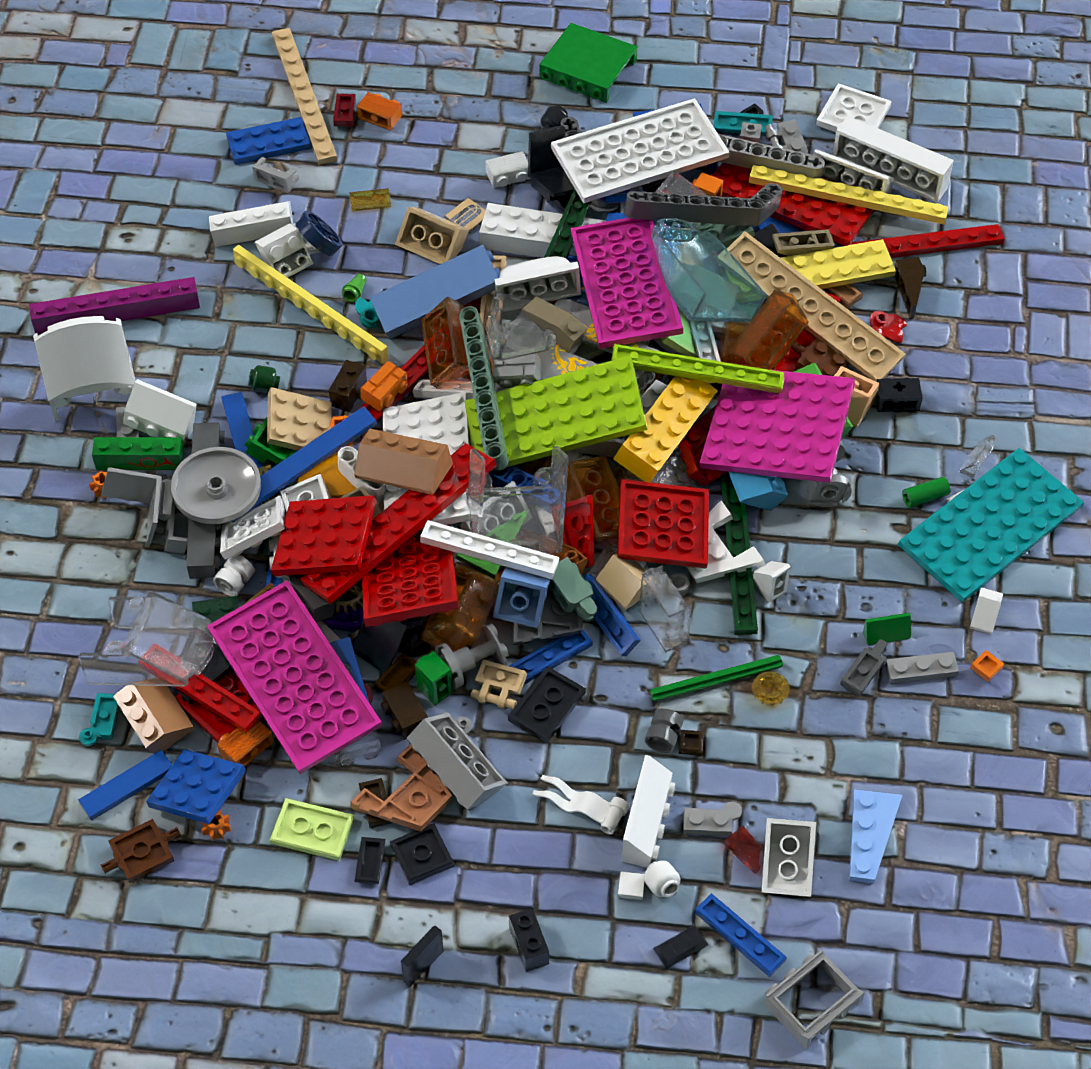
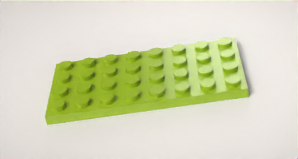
(566, 411)

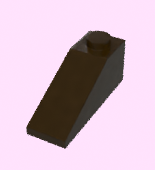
(909, 280)

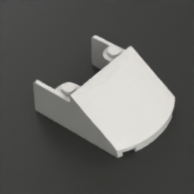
(83, 359)

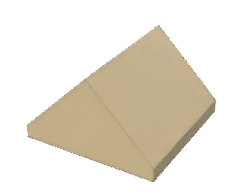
(622, 580)

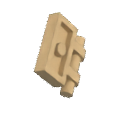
(499, 677)

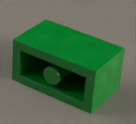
(433, 678)

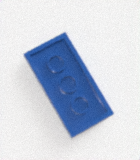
(268, 140)

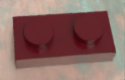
(344, 110)

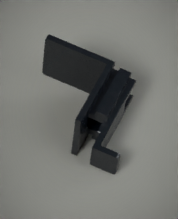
(545, 169)
(381, 643)

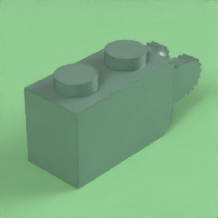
(572, 590)

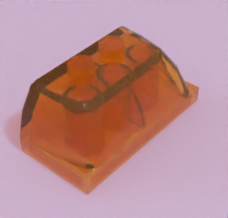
(445, 343)
(595, 478)
(463, 625)

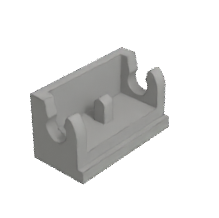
(274, 177)

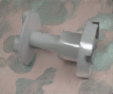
(828, 494)
(465, 659)

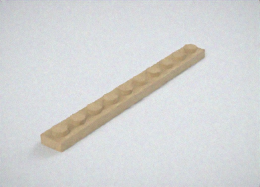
(304, 96)

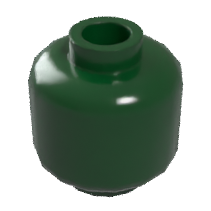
(262, 379)

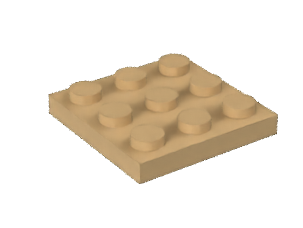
(296, 418)

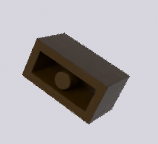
(347, 385)
(403, 708)

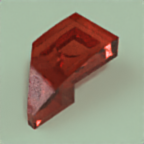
(745, 848)

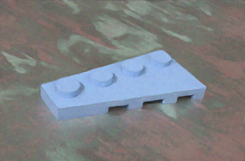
(871, 826)

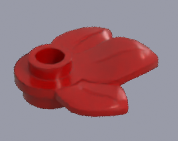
(889, 326)

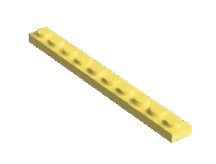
(850, 194)
(311, 304)

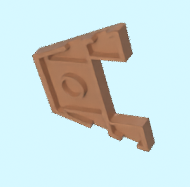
(414, 801)

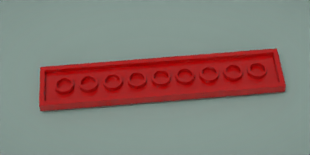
(398, 524)

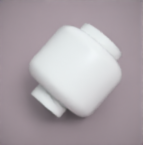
(662, 879)

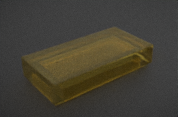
(370, 199)

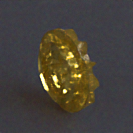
(766, 680)

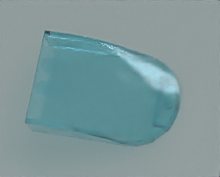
(704, 274)

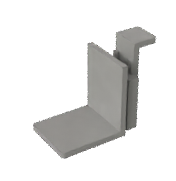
(150, 490)

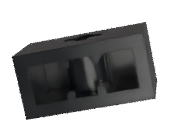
(899, 395)
(529, 939)

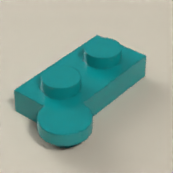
(102, 720)

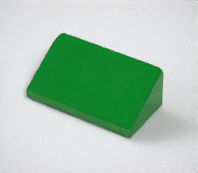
(887, 628)

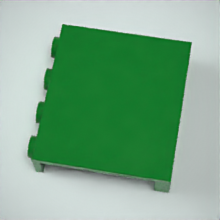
(586, 61)

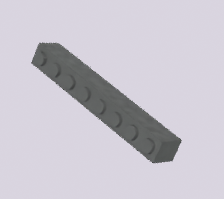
(202, 537)

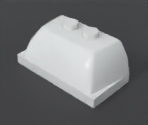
(542, 278)

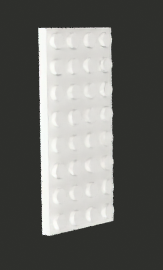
(639, 150)
(437, 421)

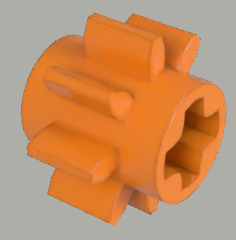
(97, 484)
(220, 829)

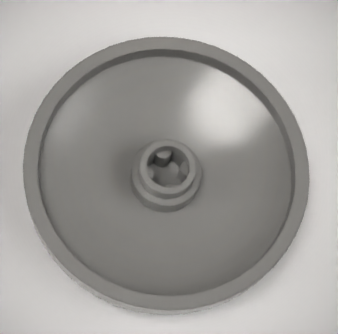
(216, 485)

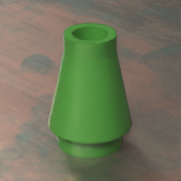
(354, 288)

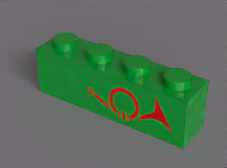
(137, 453)

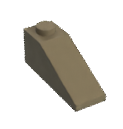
(802, 242)
(565, 326)

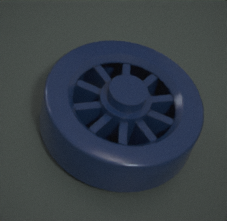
(318, 233)

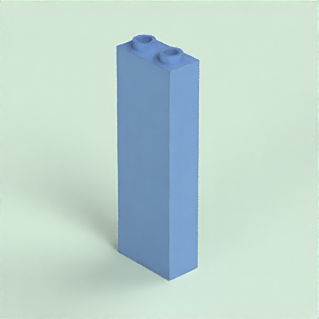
(460, 278)

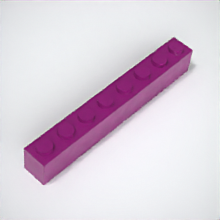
(120, 303)

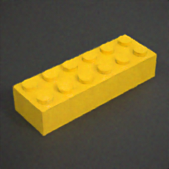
(667, 425)

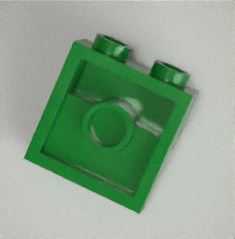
(261, 450)

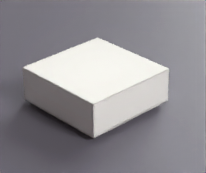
(631, 885)

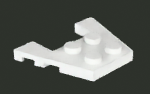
(719, 558)

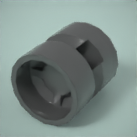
(664, 730)

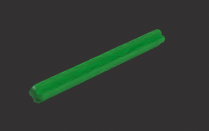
(716, 678)

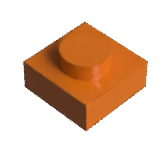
(987, 666)

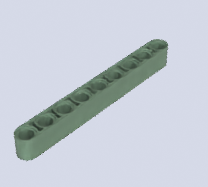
(483, 387)

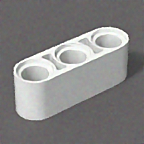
(346, 465)

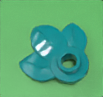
(367, 311)

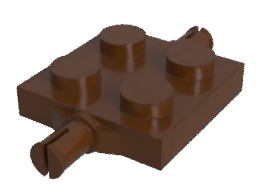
(822, 355)
(141, 850)

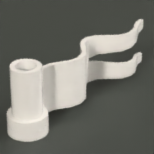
(587, 803)

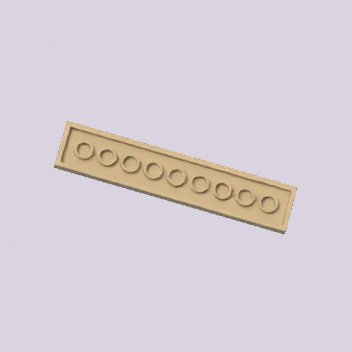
(826, 317)

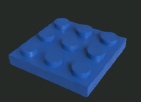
(196, 786)

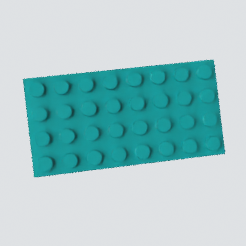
(990, 524)

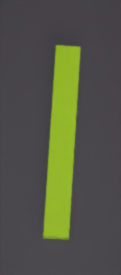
(701, 369)

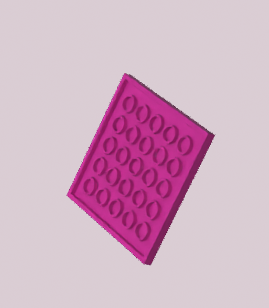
(780, 433)

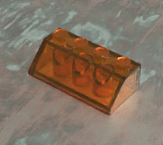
(769, 332)

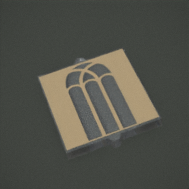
(467, 214)

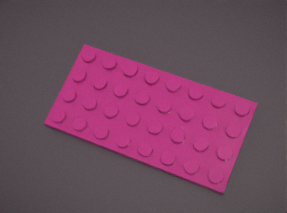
(624, 282)
(294, 676)

